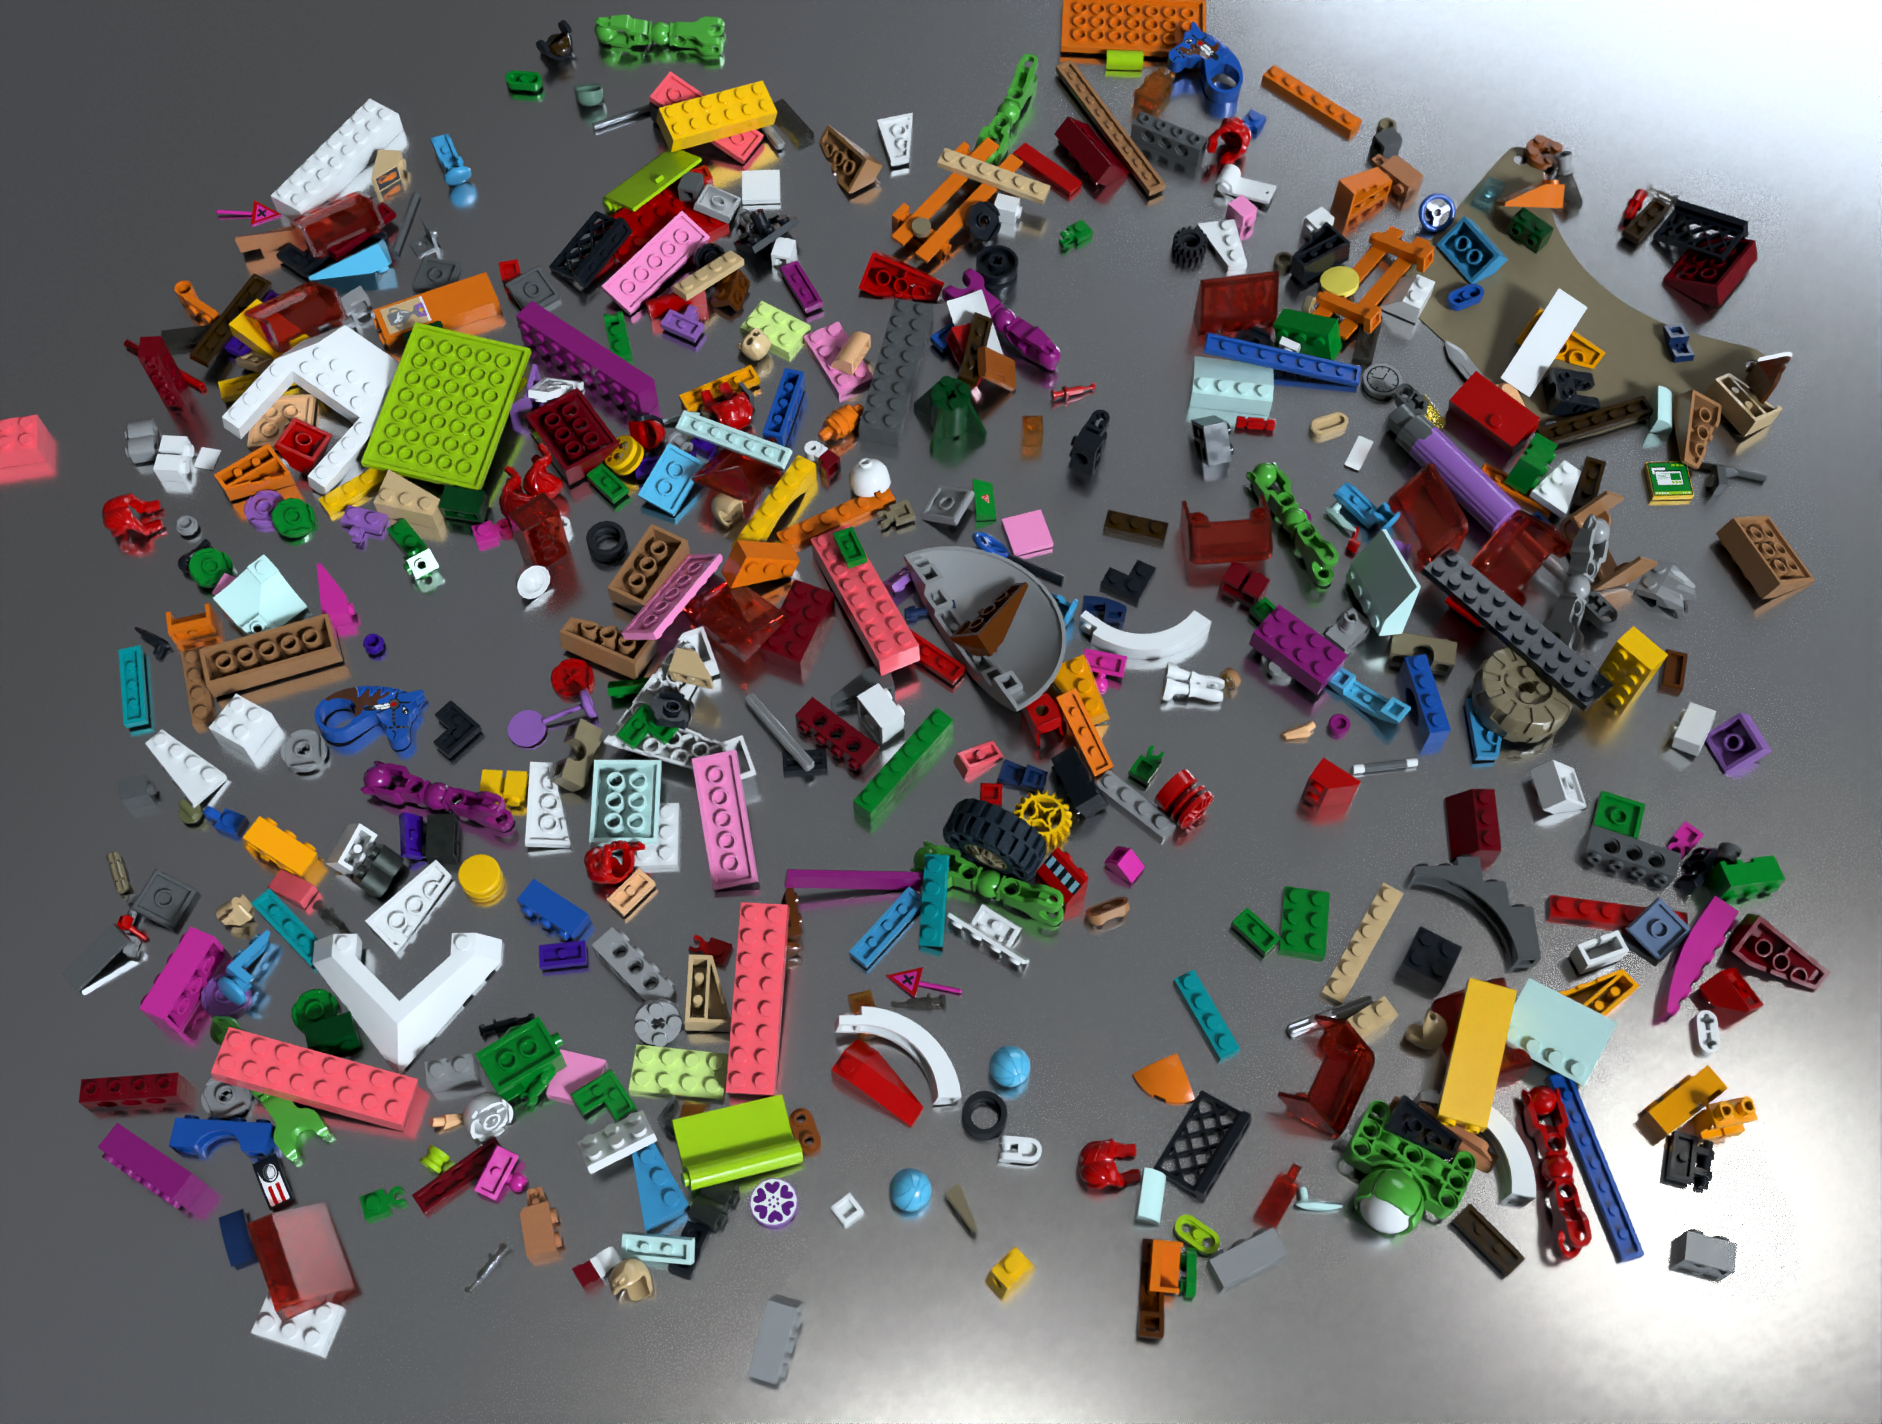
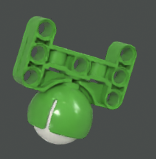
(1397, 1188)

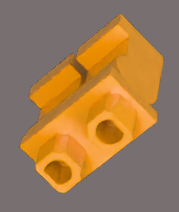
(1724, 1118)

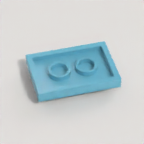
(670, 479)

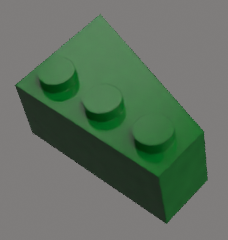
(1314, 333)
(1532, 464)
(1745, 879)

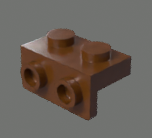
(731, 291)

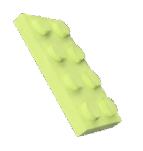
(679, 1073)

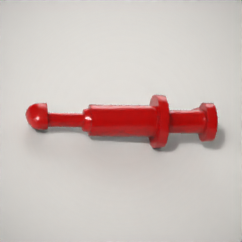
(1066, 392)

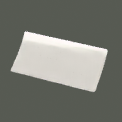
(963, 310)

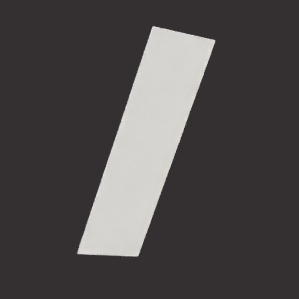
(1544, 342)

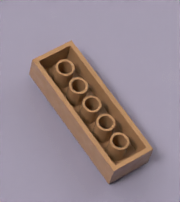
(270, 655)

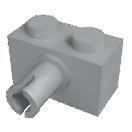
(1348, 630)

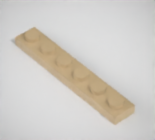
(993, 176)
(1361, 944)

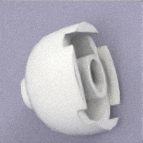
(869, 477)
(486, 1116)

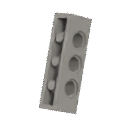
(615, 941)

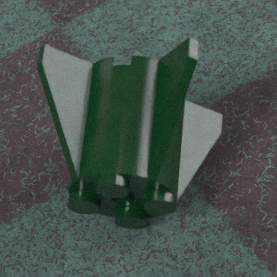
(950, 411)

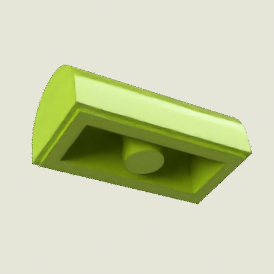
(1124, 60)

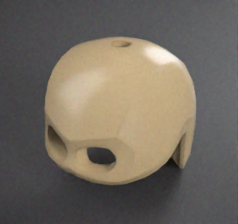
(755, 345)
(725, 508)
(1431, 1034)
(632, 1276)

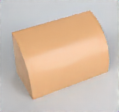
(852, 353)

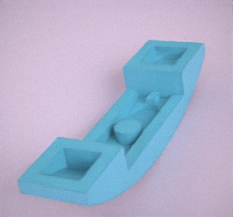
(1366, 699)

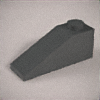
(848, 694)

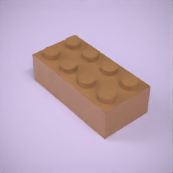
(647, 568)

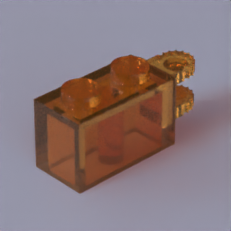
(1154, 90)

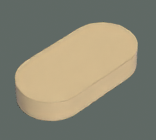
(1328, 425)

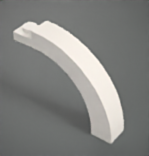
(1146, 646)
(912, 1038)
(1509, 1147)

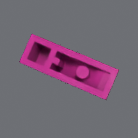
(333, 599)

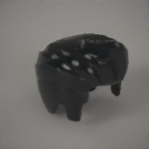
(706, 253)

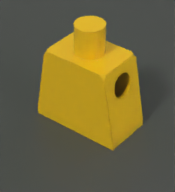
(1009, 1272)

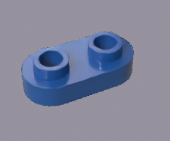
(1462, 297)

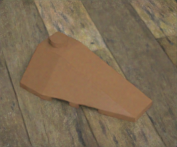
(849, 161)
(1694, 423)

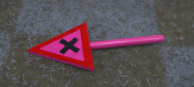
(259, 214)
(910, 980)

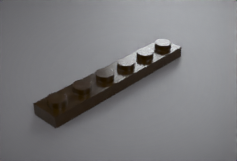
(220, 332)
(1596, 420)

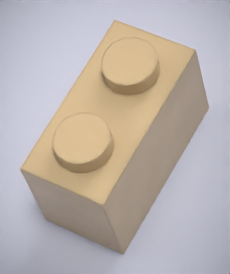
(1373, 1018)

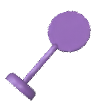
(529, 726)

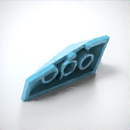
(366, 261)

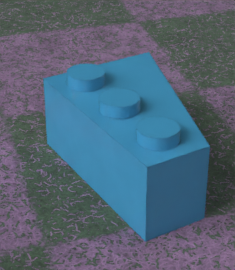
(657, 1189)

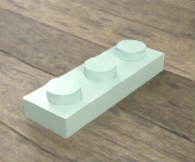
(658, 1248)

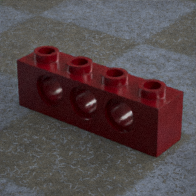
(162, 370)
(816, 712)
(133, 1091)

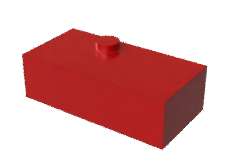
(1494, 413)

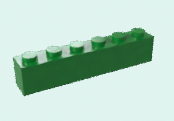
(903, 765)

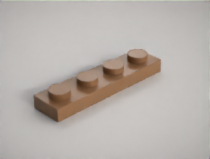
(199, 696)

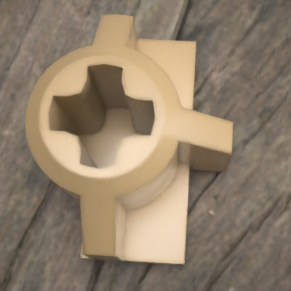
(235, 911)

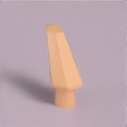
(1298, 731)
(446, 1120)

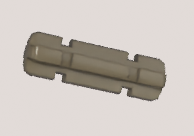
(117, 872)

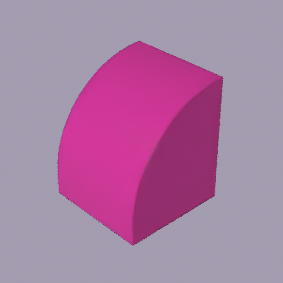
(1124, 863)

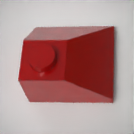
(303, 445)
(1730, 991)

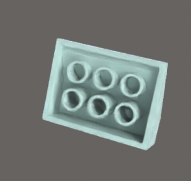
(1231, 386)
(1383, 585)
(625, 802)
(1558, 1031)

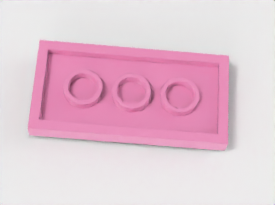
(825, 346)

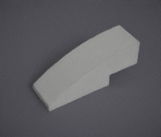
(355, 303)

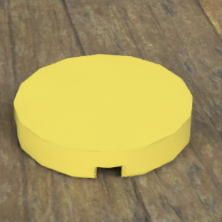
(1340, 281)

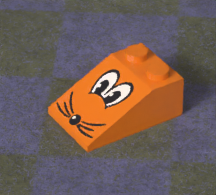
(1543, 195)

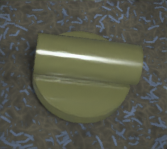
(188, 813)

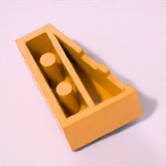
(280, 847)
(1683, 1102)

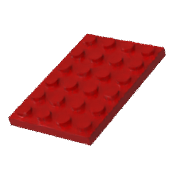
(654, 216)

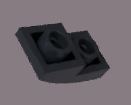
(1699, 865)

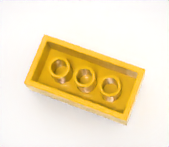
(1631, 666)

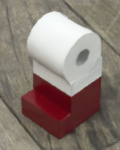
(823, 457)
(597, 1268)

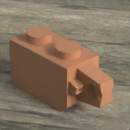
(1404, 176)
(538, 1226)

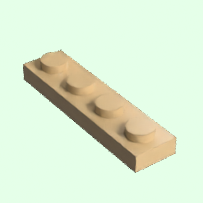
(708, 275)

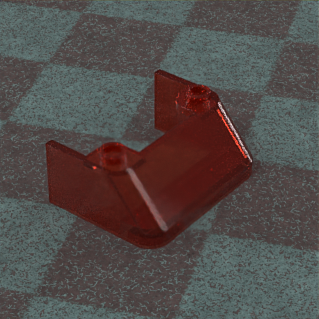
(1227, 540)
(1339, 1079)

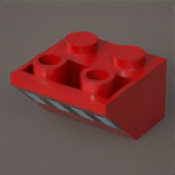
(1065, 876)

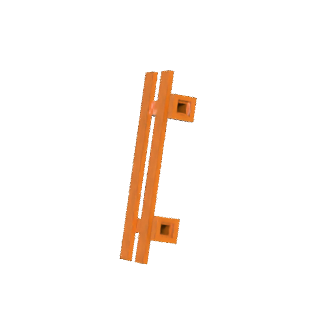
(938, 240)
(1367, 311)

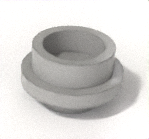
(187, 525)

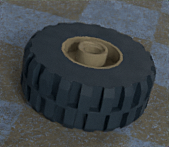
(995, 839)

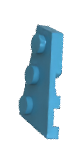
(1484, 742)

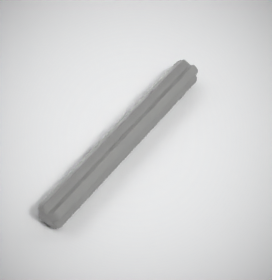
(779, 732)

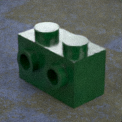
(1529, 230)
(464, 504)
(333, 1034)

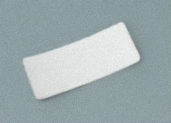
(1358, 453)

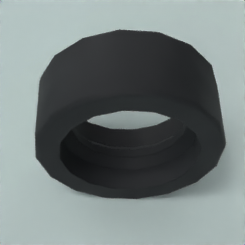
(600, 529)
(984, 1096)

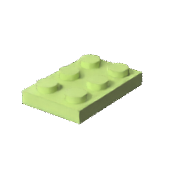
(781, 328)

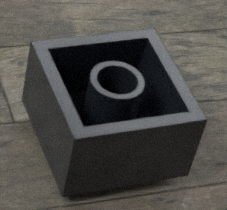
(1429, 960)

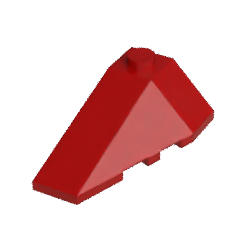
(897, 279)
(871, 1077)

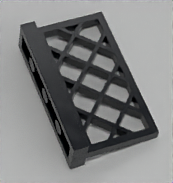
(1708, 220)
(598, 254)
(1220, 1157)

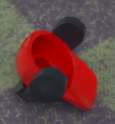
(647, 431)

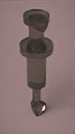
(1664, 195)
(328, 914)
(921, 1001)
(489, 1266)

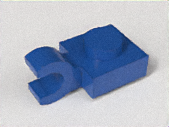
(1254, 120)
(227, 822)

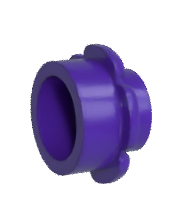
(372, 639)

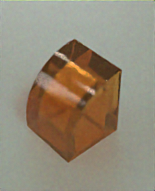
(693, 1107)

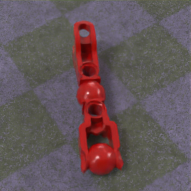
(1567, 1212)

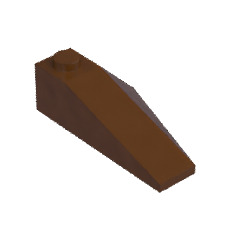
(1766, 374)

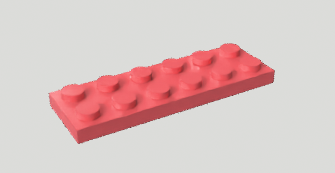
(675, 90)

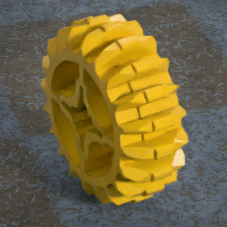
(1054, 809)

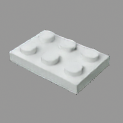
(666, 852)
(616, 1141)
(305, 1332)

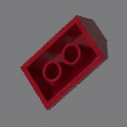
(1473, 824)

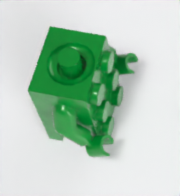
(522, 1061)

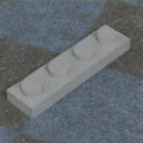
(1136, 805)

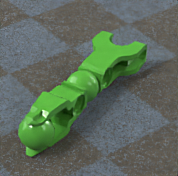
(680, 34)
(1008, 112)
(1295, 521)
(989, 883)
(288, 1117)

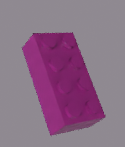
(1298, 649)
(151, 1168)

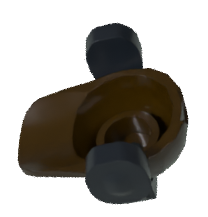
(558, 45)

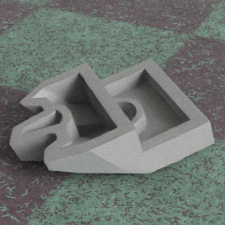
(1666, 586)

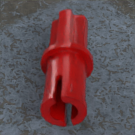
(1634, 204)

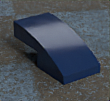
(1677, 343)
(1111, 609)
(1022, 777)
(237, 1237)

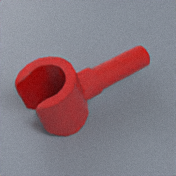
(1353, 545)
(125, 923)

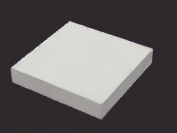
(761, 187)

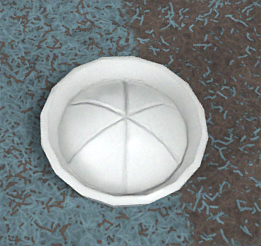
(532, 581)

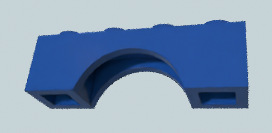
(1432, 716)
(193, 1134)

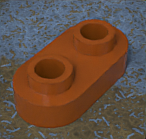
(805, 1130)

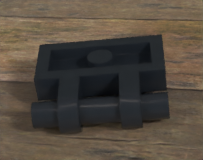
(1683, 1159)

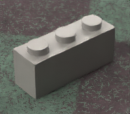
(1246, 1258)

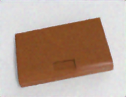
(996, 368)

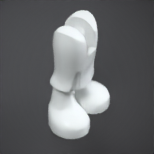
(1198, 685)

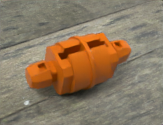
(840, 422)

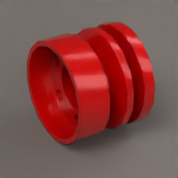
(1186, 801)

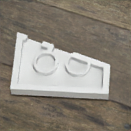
(896, 137)
(1226, 242)
(551, 388)
(1557, 489)

